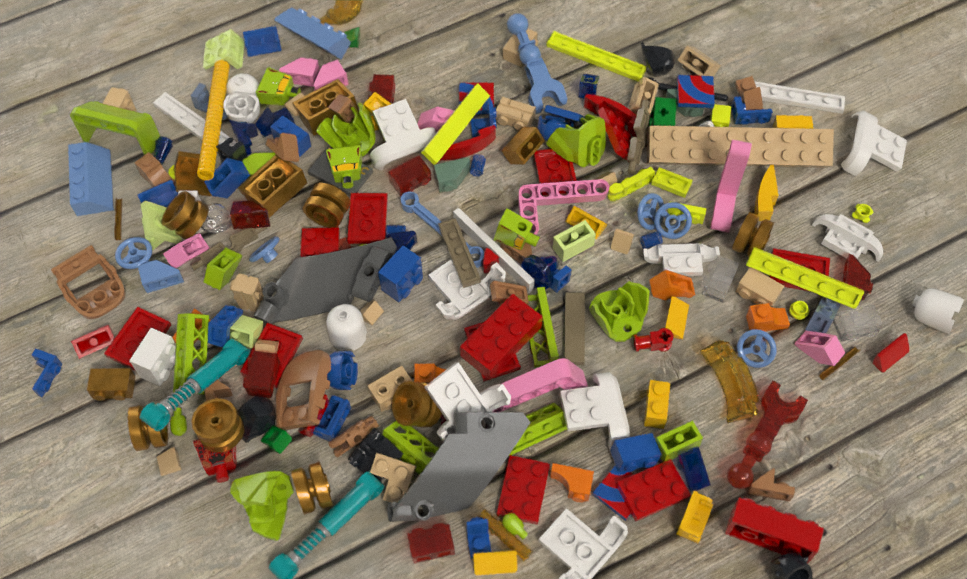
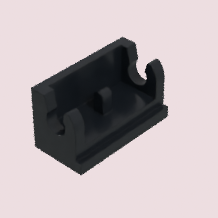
(234, 152)

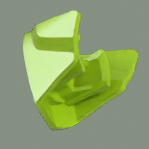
(343, 134)
(580, 145)
(621, 310)
(265, 501)

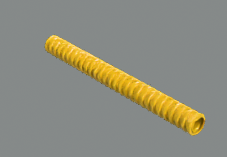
(213, 120)

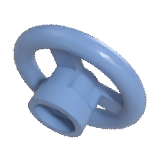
(649, 210)
(671, 227)
(266, 251)
(134, 255)
(763, 347)

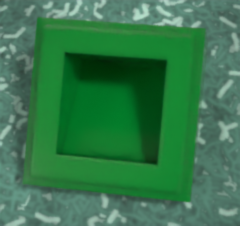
(353, 36)
(276, 439)

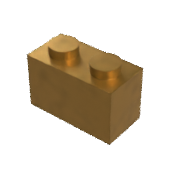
(523, 145)
(111, 383)

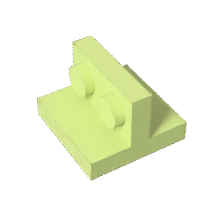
(153, 227)

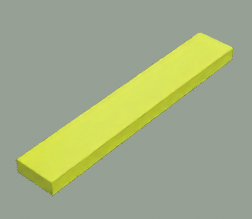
(596, 56)
(455, 124)
(805, 278)

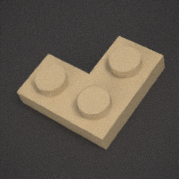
(399, 475)

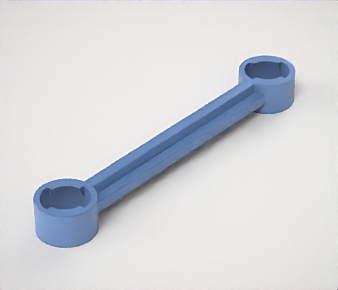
(433, 221)

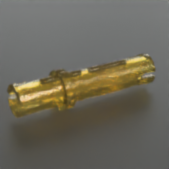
(496, 528)

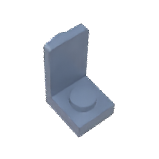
(201, 97)
(823, 316)

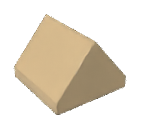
(610, 177)
(371, 312)
(266, 346)

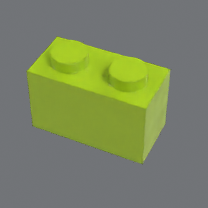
(678, 441)

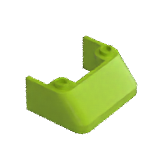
(102, 116)

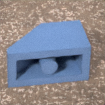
(158, 275)

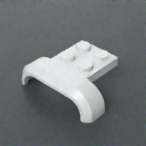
(399, 133)
(873, 142)
(462, 299)
(457, 394)
(596, 407)
(580, 546)

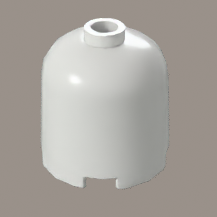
(936, 309)
(346, 327)

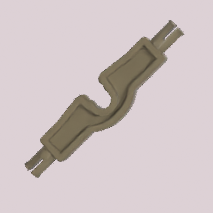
(638, 143)
(237, 240)

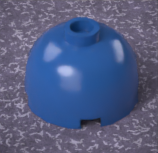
(550, 124)
(343, 370)

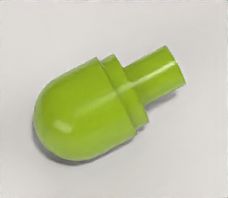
(178, 423)
(514, 525)

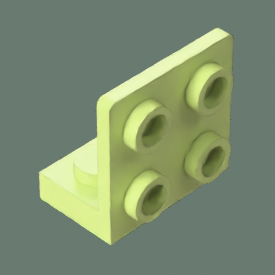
(224, 47)

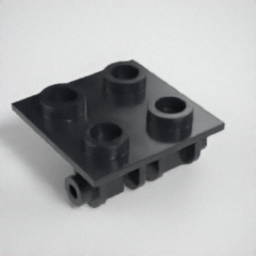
(365, 453)

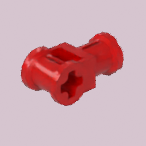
(654, 340)

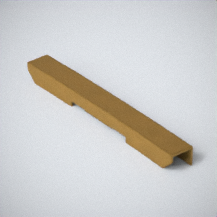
(118, 218)
(842, 361)

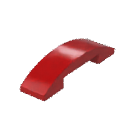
(595, 102)
(471, 146)

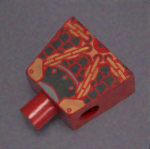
(215, 462)

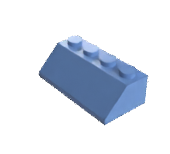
(314, 32)
(90, 179)

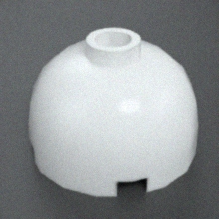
(241, 82)
(242, 106)

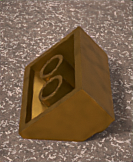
(315, 106)
(274, 184)

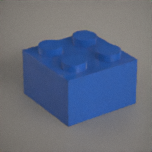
(401, 274)

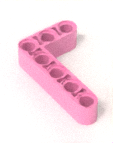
(729, 185)
(555, 198)
(542, 380)

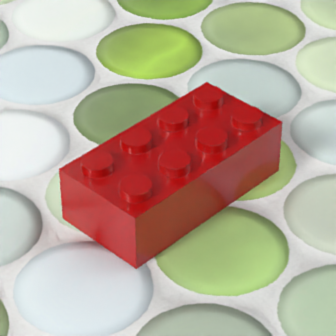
(501, 336)
(773, 529)

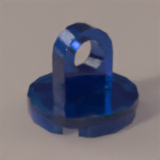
(540, 269)

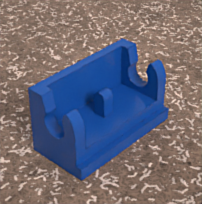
(262, 41)
(160, 195)
(333, 418)

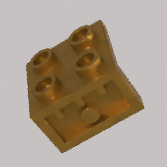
(186, 174)

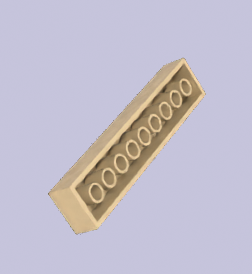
(711, 145)

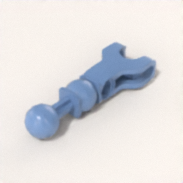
(535, 68)

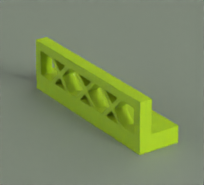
(547, 332)
(185, 351)
(543, 426)
(412, 453)

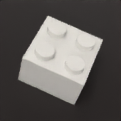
(154, 357)

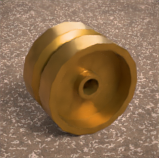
(326, 205)
(185, 215)
(751, 235)
(414, 405)
(218, 425)
(143, 435)
(315, 486)

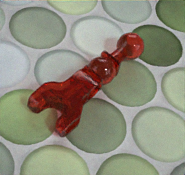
(760, 441)

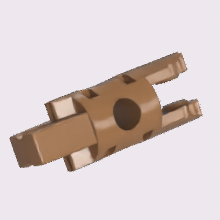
(352, 436)

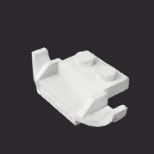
(848, 237)
(681, 258)

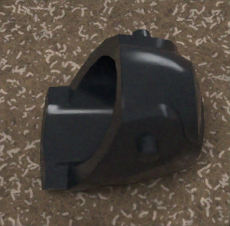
(658, 59)
(258, 417)
(791, 566)

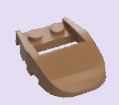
(99, 300)
(307, 367)

